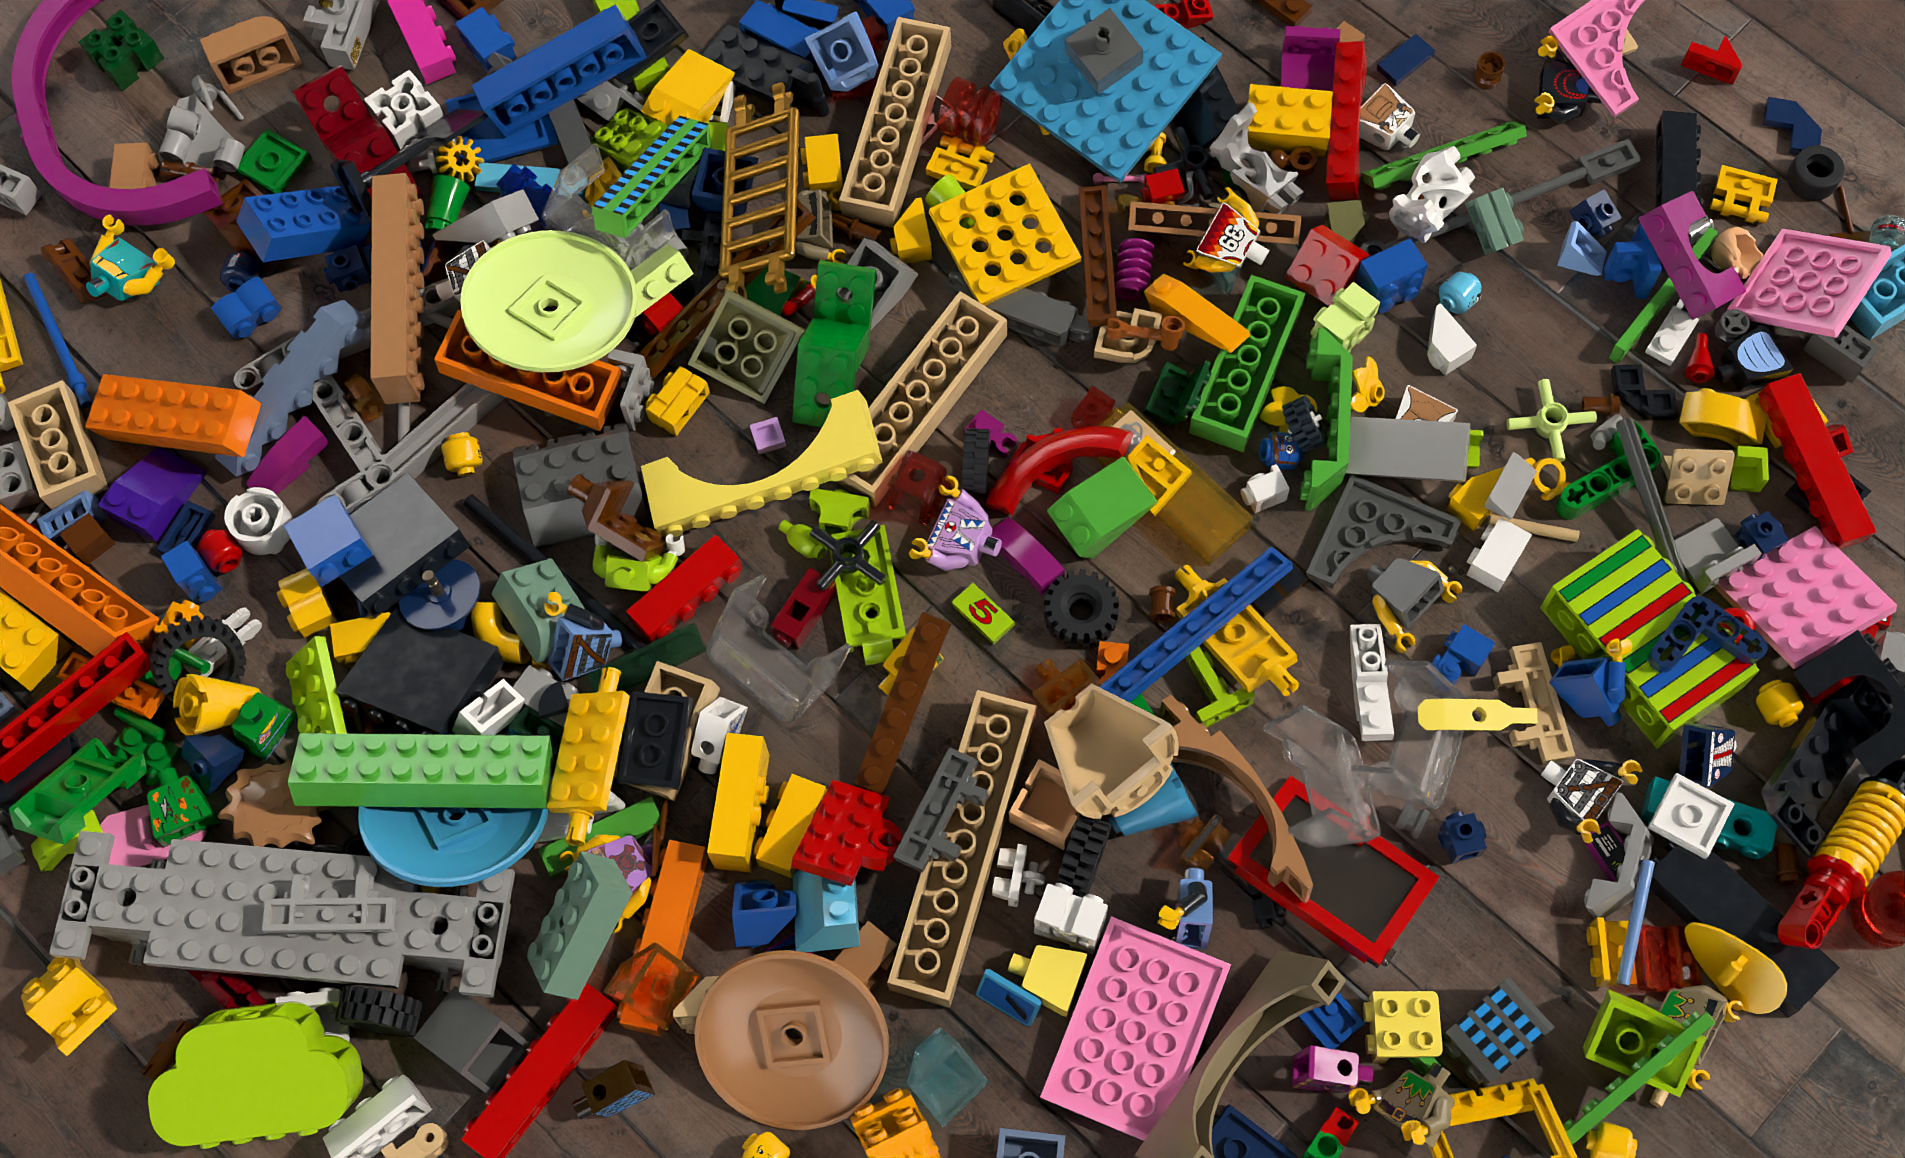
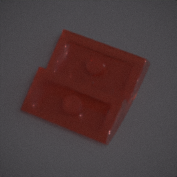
(1665, 960)

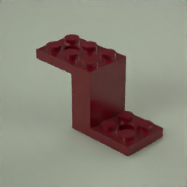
(349, 128)

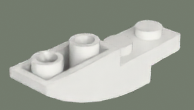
(1370, 682)

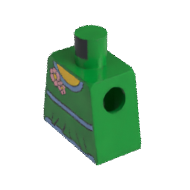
(262, 725)

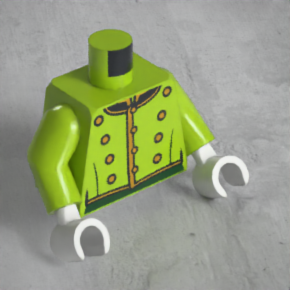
(628, 572)

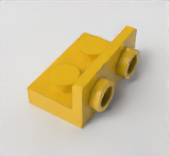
(1607, 943)

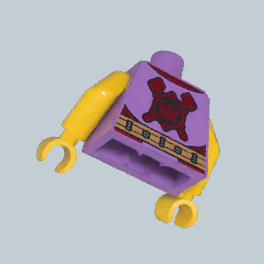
(632, 860)

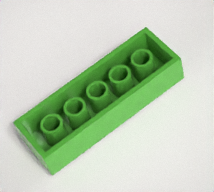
(1244, 377)

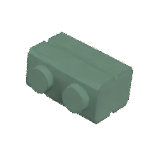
(1495, 221)

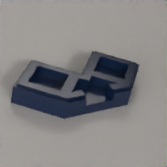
(1792, 116)

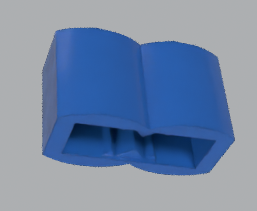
(246, 308)

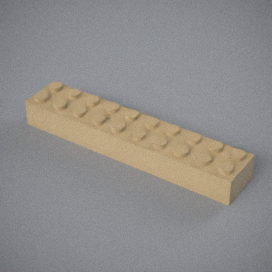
(952, 891)

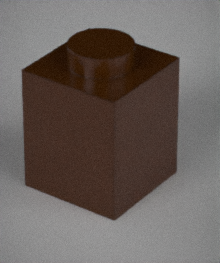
(86, 539)

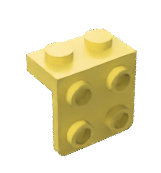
(1402, 1025)

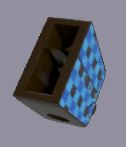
(614, 1090)

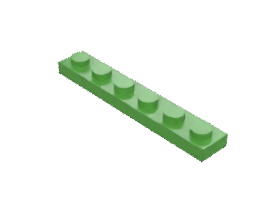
(1478, 144)
(1643, 1070)

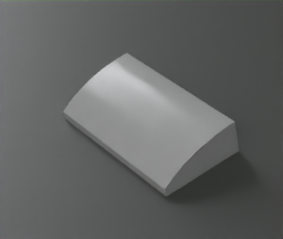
(1408, 449)

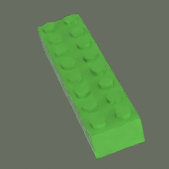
(421, 770)

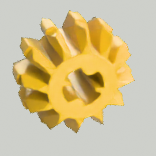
(469, 159)

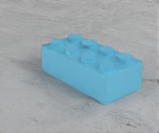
(1885, 300)

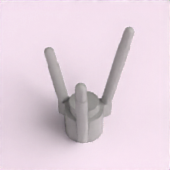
(207, 92)

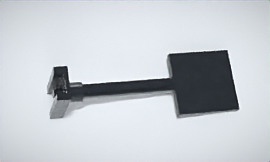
(356, 184)

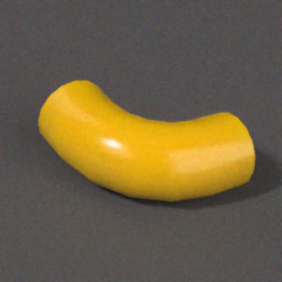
(489, 628)

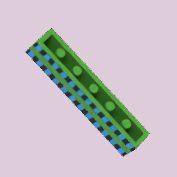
(651, 177)

